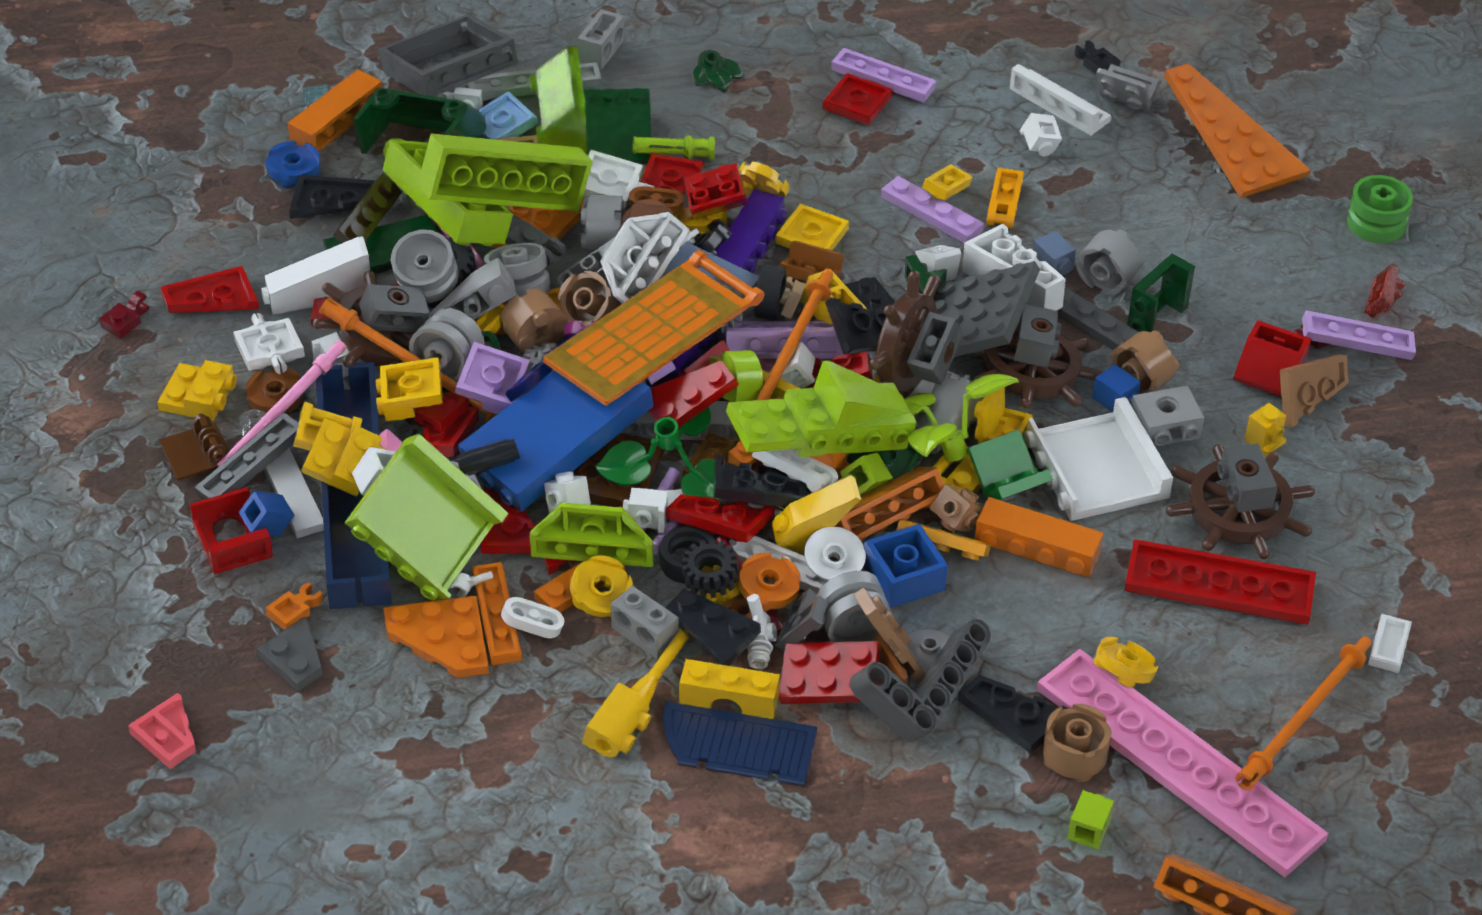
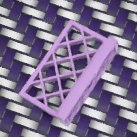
(769, 337)

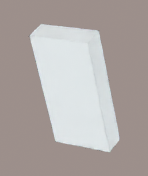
(1390, 643)

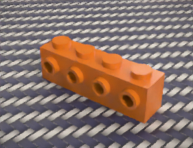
(893, 502)
(1212, 892)

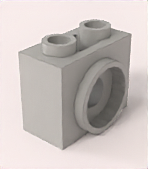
(1169, 415)

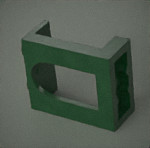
(1174, 292)

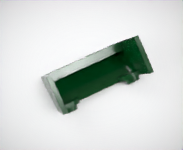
(415, 110)

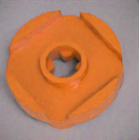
(774, 595)

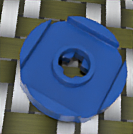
(304, 158)

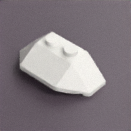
(641, 253)

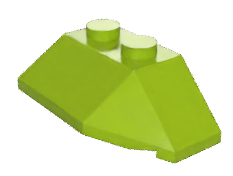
(589, 531)

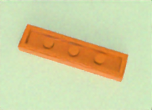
(491, 595)

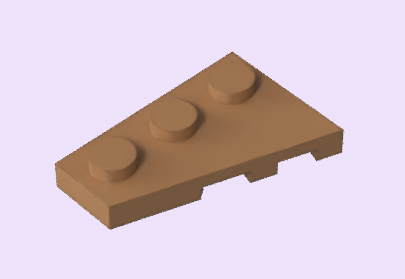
(1309, 384)
(887, 627)

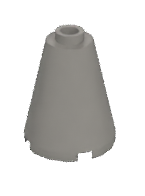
(949, 405)

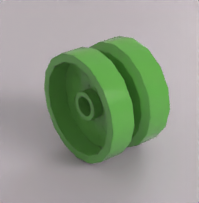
(1379, 208)

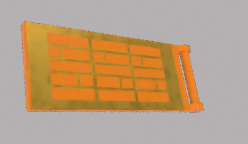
(651, 329)

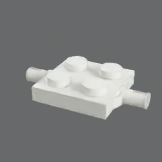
(612, 176)
(269, 344)

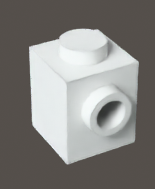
(566, 489)

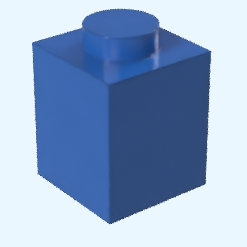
(1114, 384)
(266, 511)

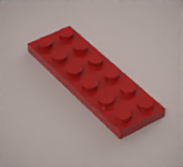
(1220, 581)

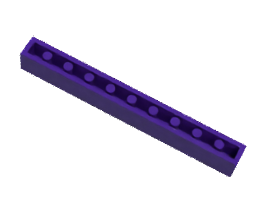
(748, 243)

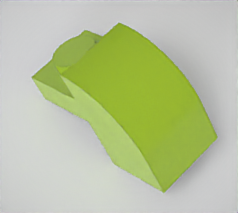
(746, 370)

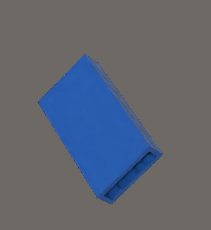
(554, 434)

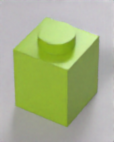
(869, 472)
(1090, 819)

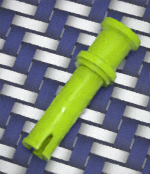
(707, 149)

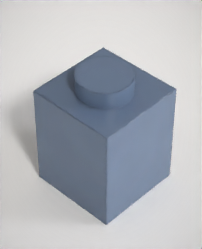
(1055, 252)

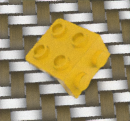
(995, 419)

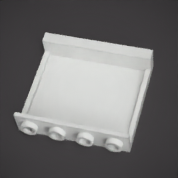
(1100, 462)

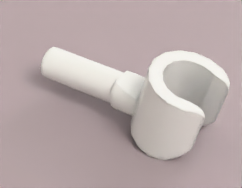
(466, 582)

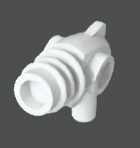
(761, 647)

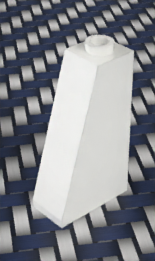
(302, 282)

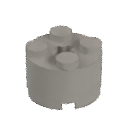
(601, 219)
(1109, 261)

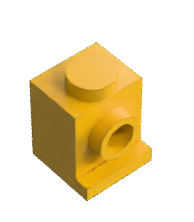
(1266, 428)

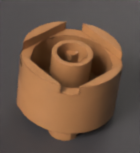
(586, 297)
(533, 320)
(1146, 359)
(1077, 742)

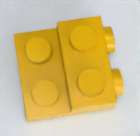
(408, 387)
(198, 389)
(337, 454)

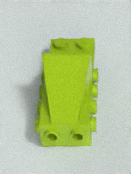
(835, 416)

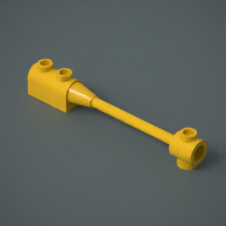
(628, 707)

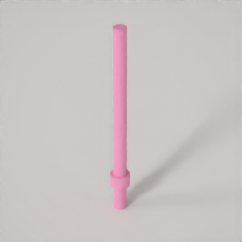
(321, 365)

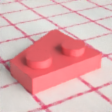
(165, 732)

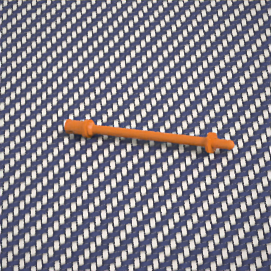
(818, 292)
(350, 320)
(1261, 762)

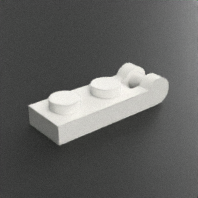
(806, 469)

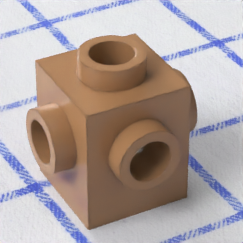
(957, 508)

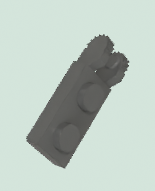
(525, 233)

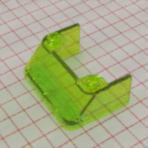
(561, 100)

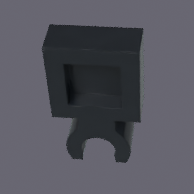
(1095, 58)

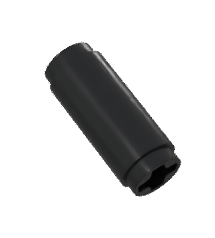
(488, 456)

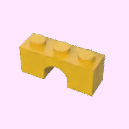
(751, 689)

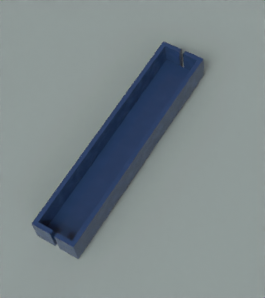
(351, 564)

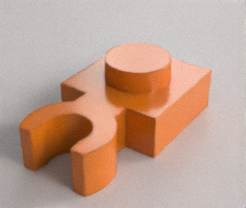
(292, 608)

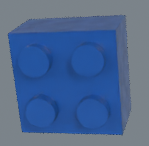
(906, 565)

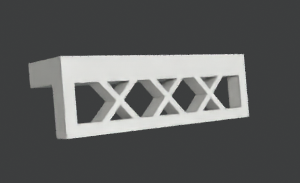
(1057, 100)

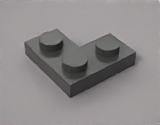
(803, 616)

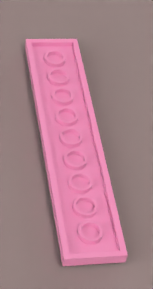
(1187, 765)

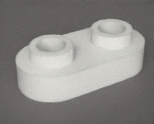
(532, 617)

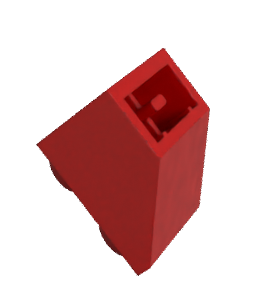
(715, 191)
(1268, 351)

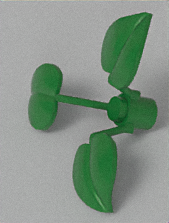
(628, 462)

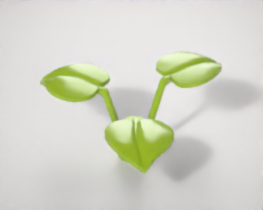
(947, 434)

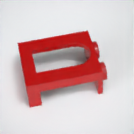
(234, 551)

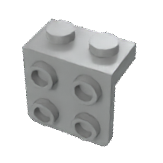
(1127, 87)

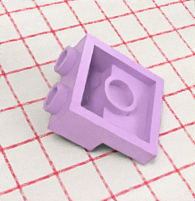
(489, 375)

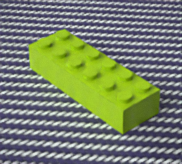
(504, 172)
(460, 220)

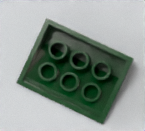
(614, 120)

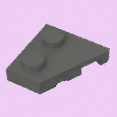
(293, 655)

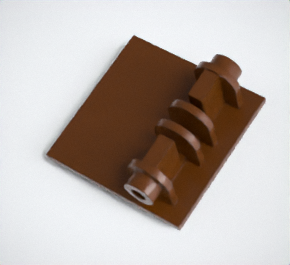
(195, 449)

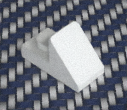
(940, 258)

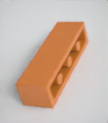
(333, 112)
(1039, 537)

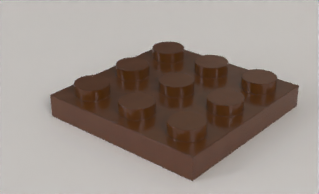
(608, 493)

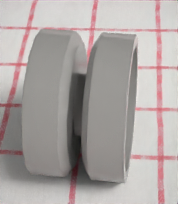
(427, 262)
(525, 264)
(449, 337)
(843, 613)

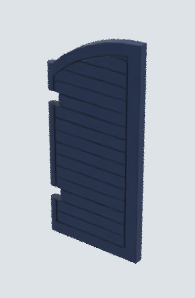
(739, 742)

